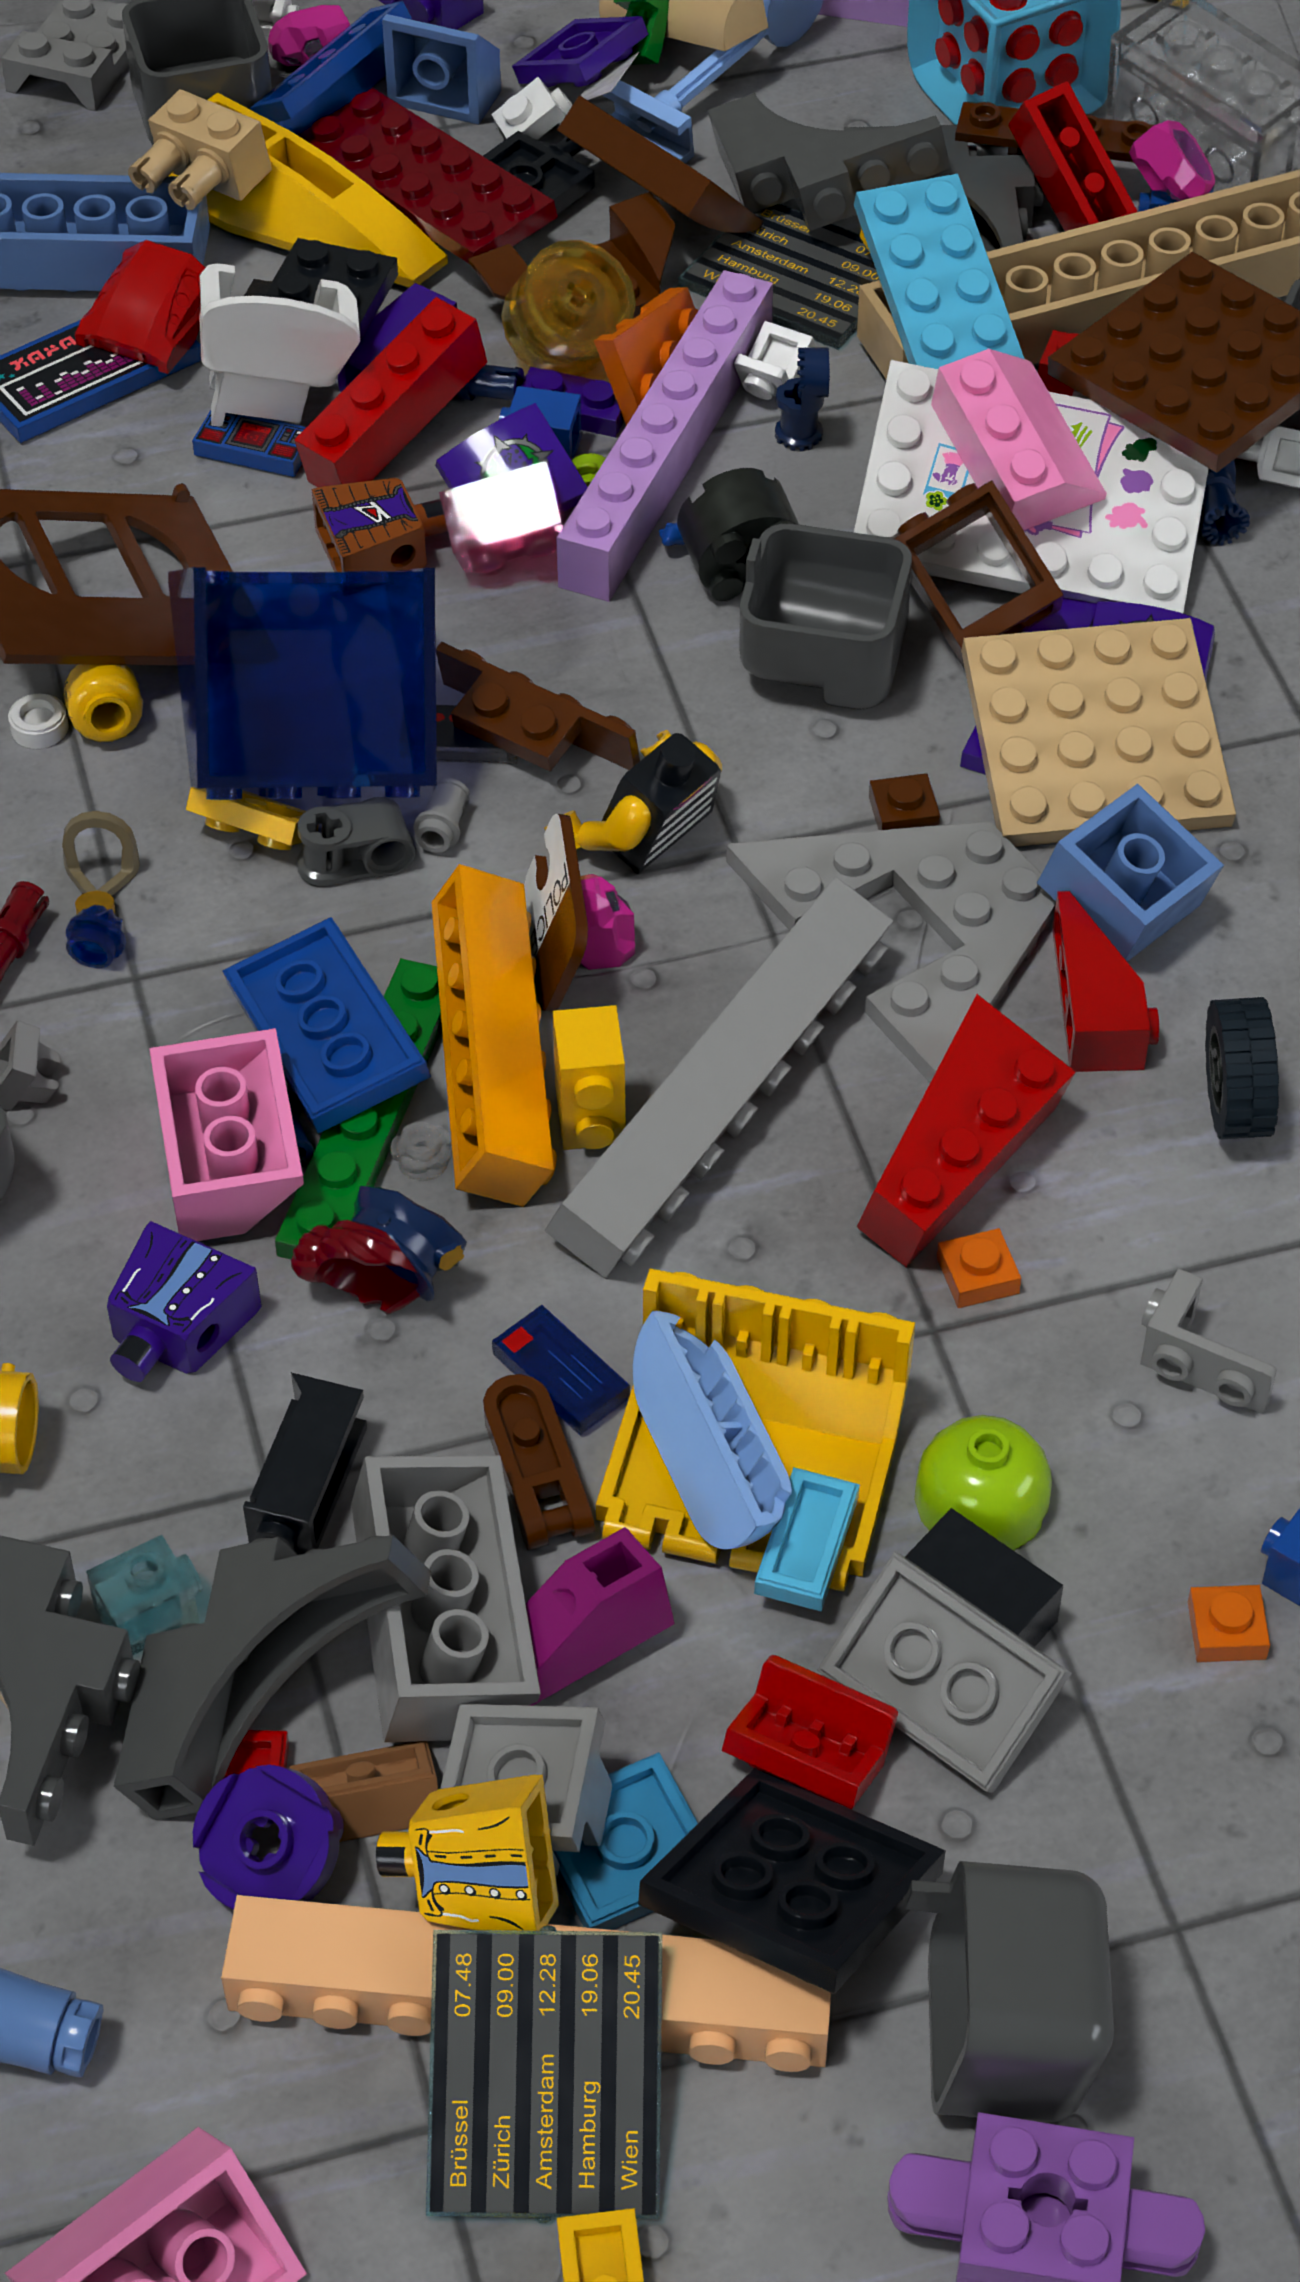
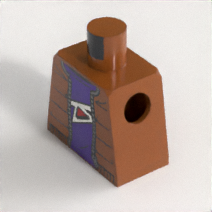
(374, 525)

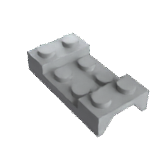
(74, 45)

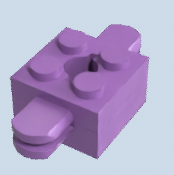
(1037, 2237)

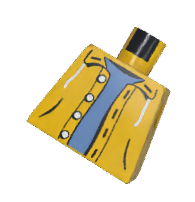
(478, 1856)

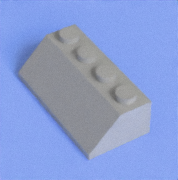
(472, 1628)

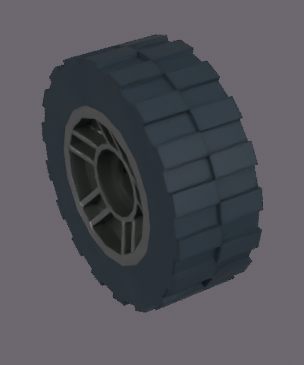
(1242, 1068)

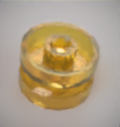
(564, 304)

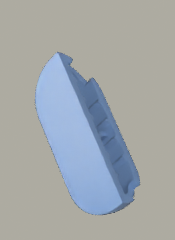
(708, 1434)

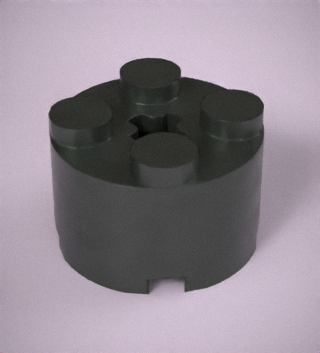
(725, 521)

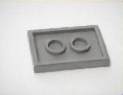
(948, 1669)

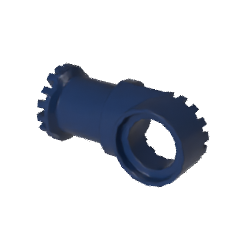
(802, 399)
(1220, 512)

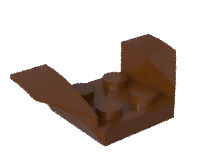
(638, 239)

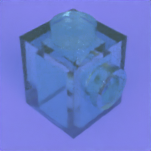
(145, 1591)

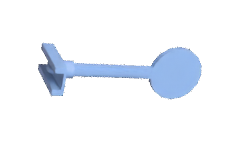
(662, 117)

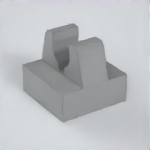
(21, 1064)

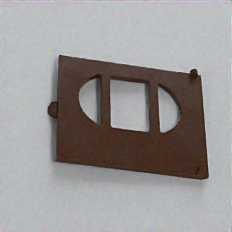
(99, 630)

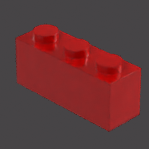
(1069, 159)

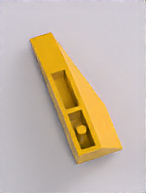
(322, 201)

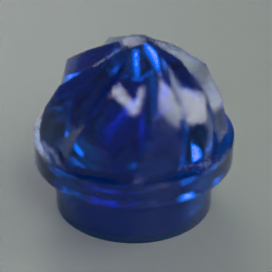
(95, 937)

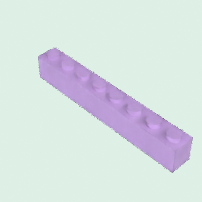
(661, 439)

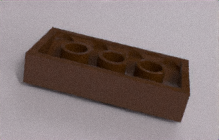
(655, 169)

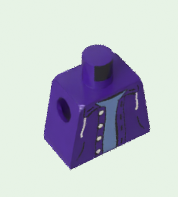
(177, 1303)

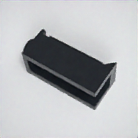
(306, 1464)

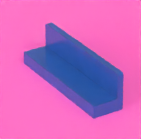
(333, 75)

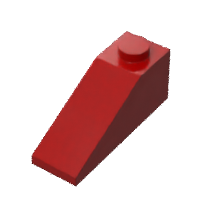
(1099, 995)

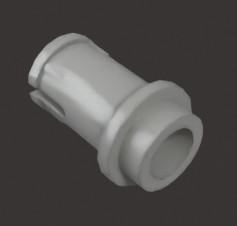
(438, 825)

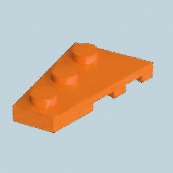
(643, 345)

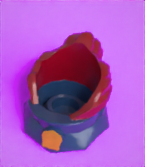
(383, 1251)

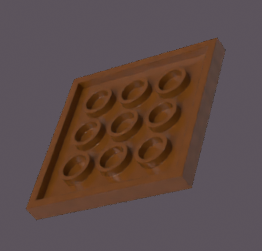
(1192, 361)

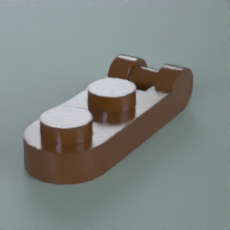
(535, 1460)

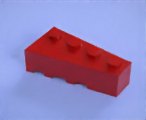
(971, 1120)

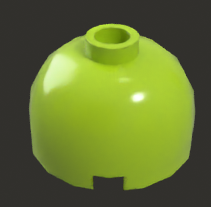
(988, 1475)

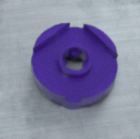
(259, 1797)

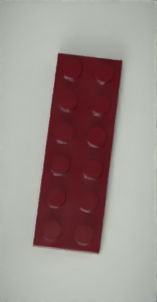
(431, 176)

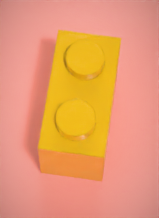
(589, 1076)

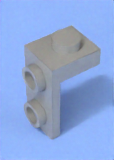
(1195, 1359)

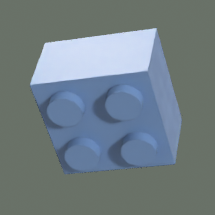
(1132, 870)

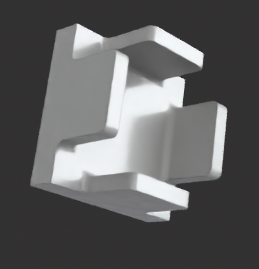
(544, 1741)

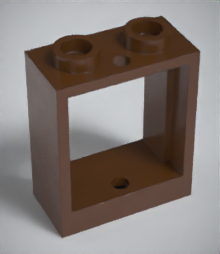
(963, 509)

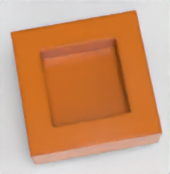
(978, 1268)
(1228, 1623)

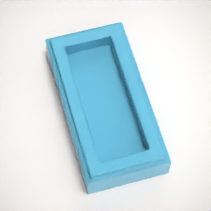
(807, 1540)

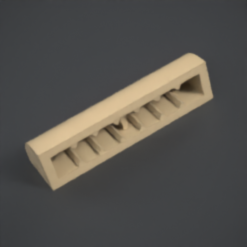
(706, 22)

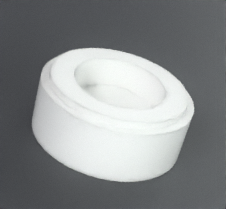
(38, 721)

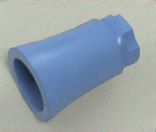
(46, 2026)

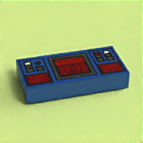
(250, 443)

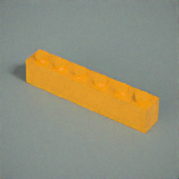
(492, 1038)

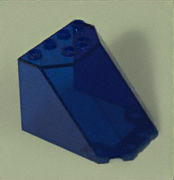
(307, 681)

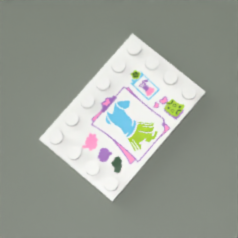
(1117, 550)

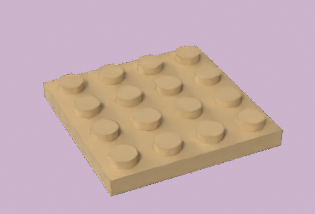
(1088, 716)

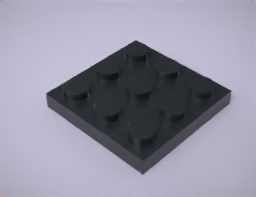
(791, 1879)

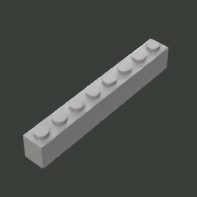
(718, 1078)

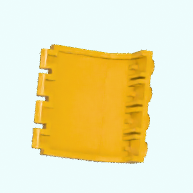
(822, 1383)

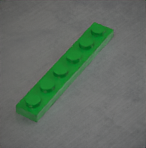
(357, 1148)

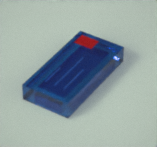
(575, 1376)

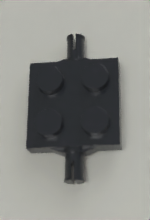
(545, 167)

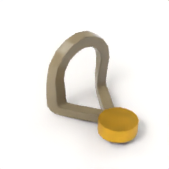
(129, 860)

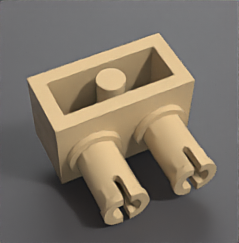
(203, 146)

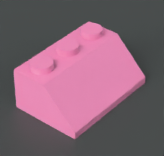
(1014, 436)
(226, 1131)
(173, 2221)

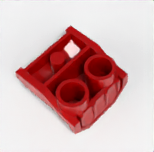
(147, 307)

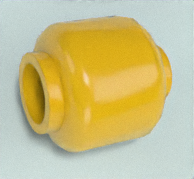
(103, 701)

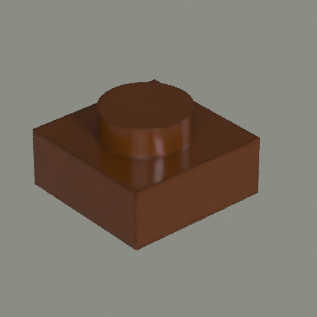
(903, 802)

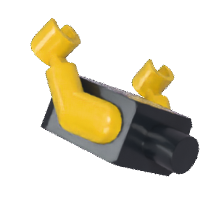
(655, 802)

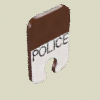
(557, 914)

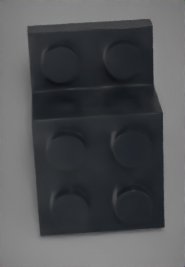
(309, 261)

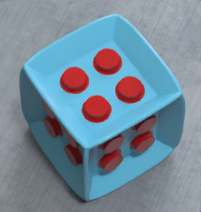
(1010, 50)

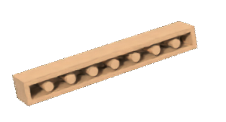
(377, 1970)

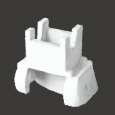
(272, 347)

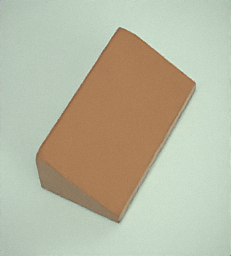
(375, 1787)

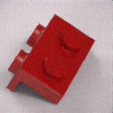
(812, 1732)

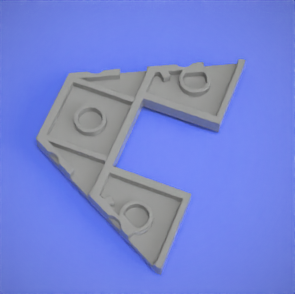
(960, 882)

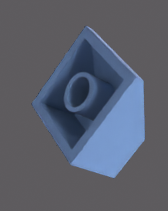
(440, 69)

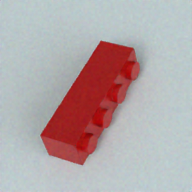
(393, 397)

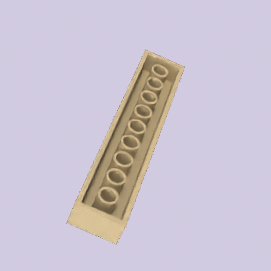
(1088, 271)

